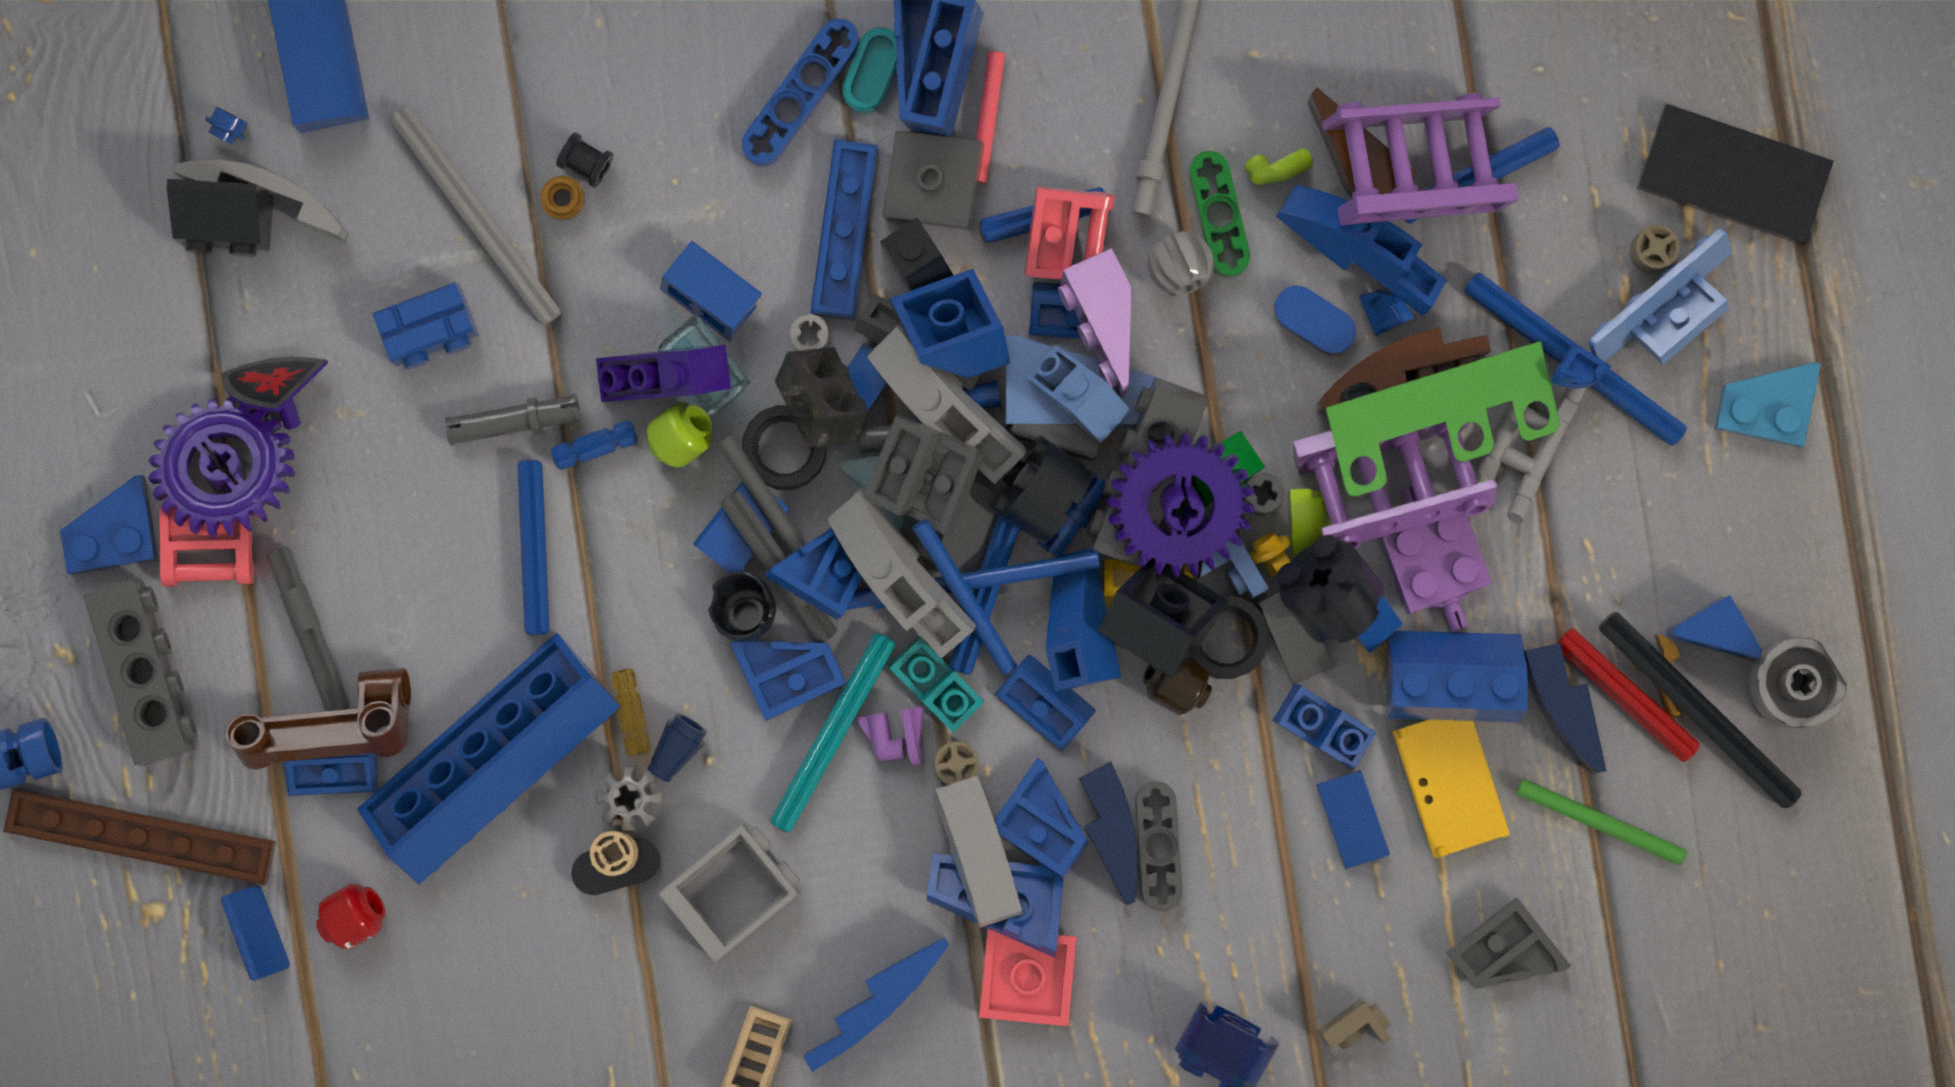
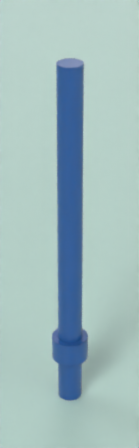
(1001, 576)

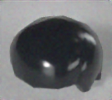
(742, 606)

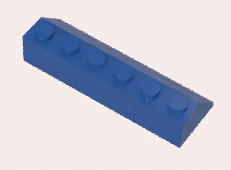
(487, 759)

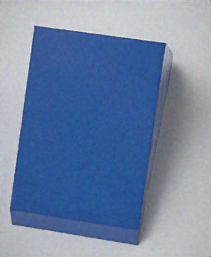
(1718, 628)

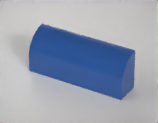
(318, 63)

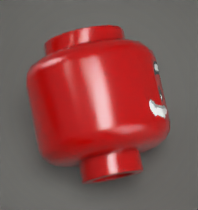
(350, 916)

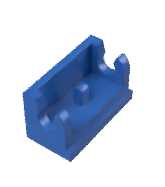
(710, 290)

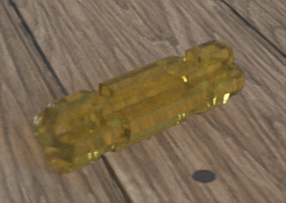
(630, 712)

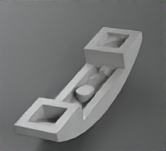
(312, 212)

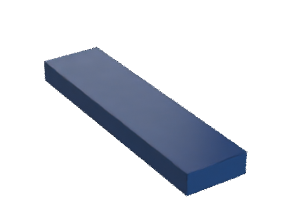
(844, 229)

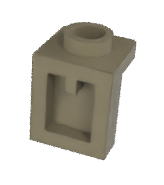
(1346, 1026)

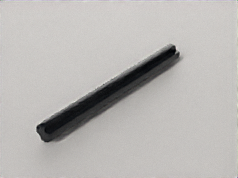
(1700, 710)

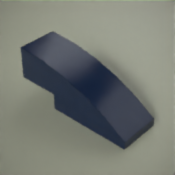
(1565, 707)
(1113, 830)

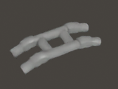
(1534, 467)

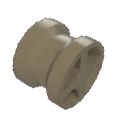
(1662, 243)
(956, 762)

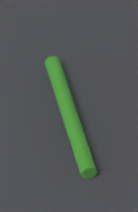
(1601, 822)

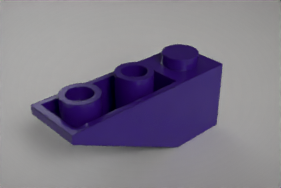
(663, 373)

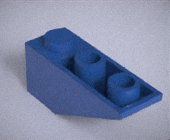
(1074, 646)

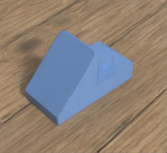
(1244, 572)

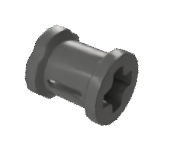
(1275, 489)

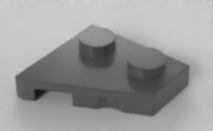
(1506, 949)

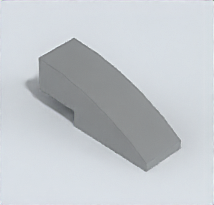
(977, 851)

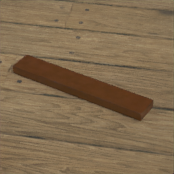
(139, 836)

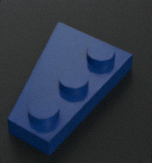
(1037, 892)

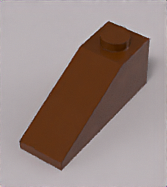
(1336, 143)

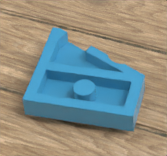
(1770, 405)

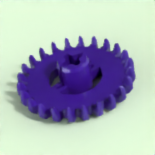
(237, 501)
(1177, 545)

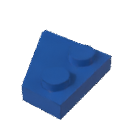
(112, 531)
(819, 575)
(787, 673)
(1041, 822)

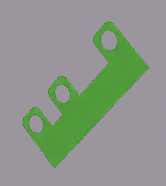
(1448, 397)

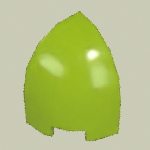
(1305, 518)

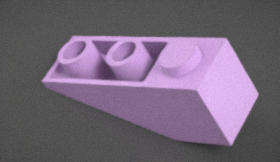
(1103, 305)

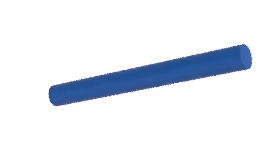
(964, 596)

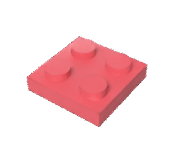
(1025, 982)

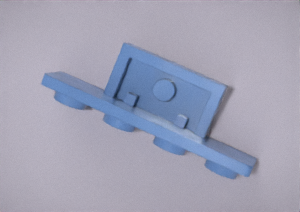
(1672, 308)

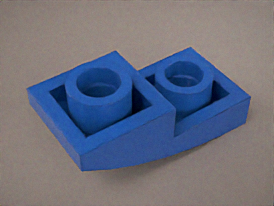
(1324, 726)

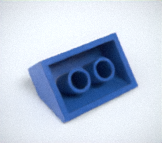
(1456, 676)

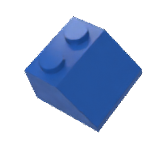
(953, 325)

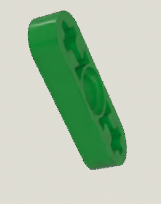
(1200, 185)

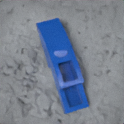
(1376, 247)

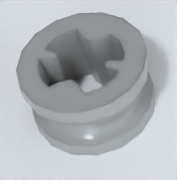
(796, 334)

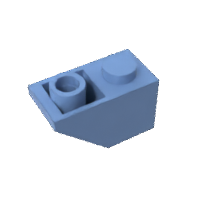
(1079, 393)

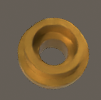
(552, 188)

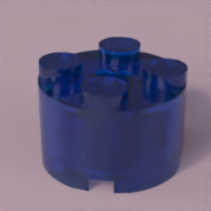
(1224, 1047)

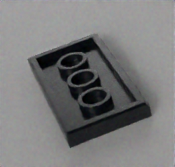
(1735, 174)

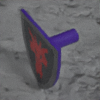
(272, 384)

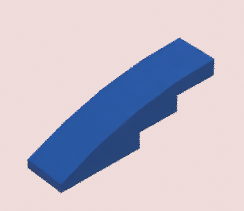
(889, 991)

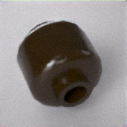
(1179, 693)

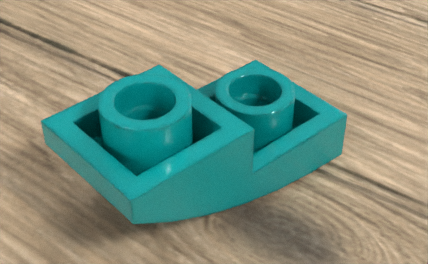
(935, 683)

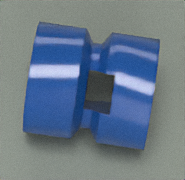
(37, 750)

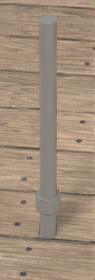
(1151, 168)

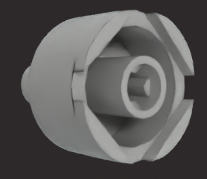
(1821, 691)

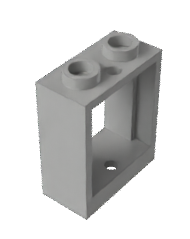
(693, 918)

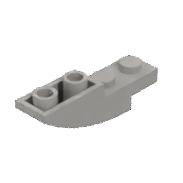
(942, 404)
(896, 577)

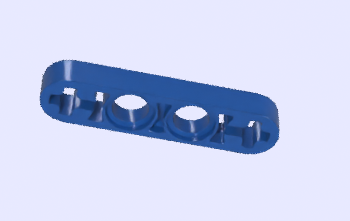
(804, 95)

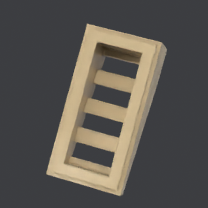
(767, 1020)

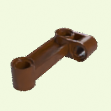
(382, 701)

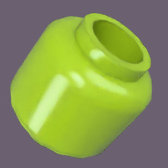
(680, 434)

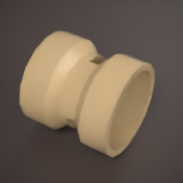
(621, 854)

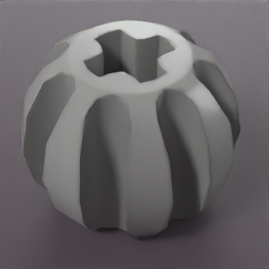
(1181, 263)
(617, 791)

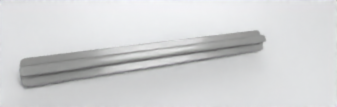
(475, 215)

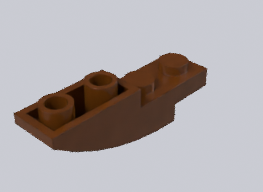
(1413, 355)

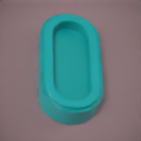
(871, 71)

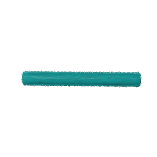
(832, 732)

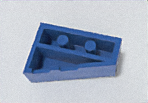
(934, 60)

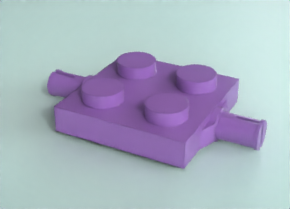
(1436, 564)

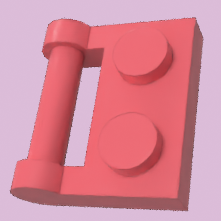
(1055, 229)
(182, 539)

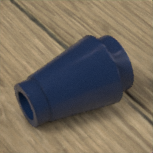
(676, 746)

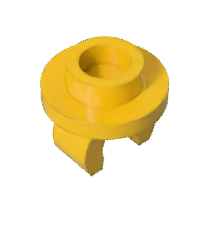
(1270, 552)

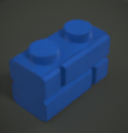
(426, 326)

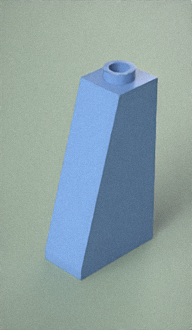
(1030, 406)

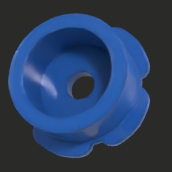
(226, 125)

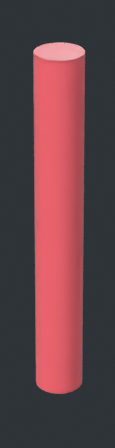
(989, 108)

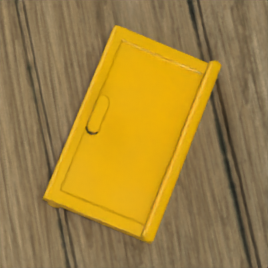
(1458, 780)

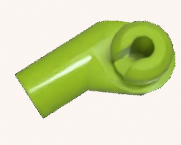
(1279, 171)

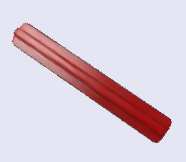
(1628, 695)

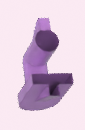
(878, 731)

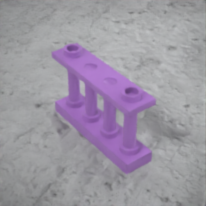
(1406, 199)
(1319, 456)

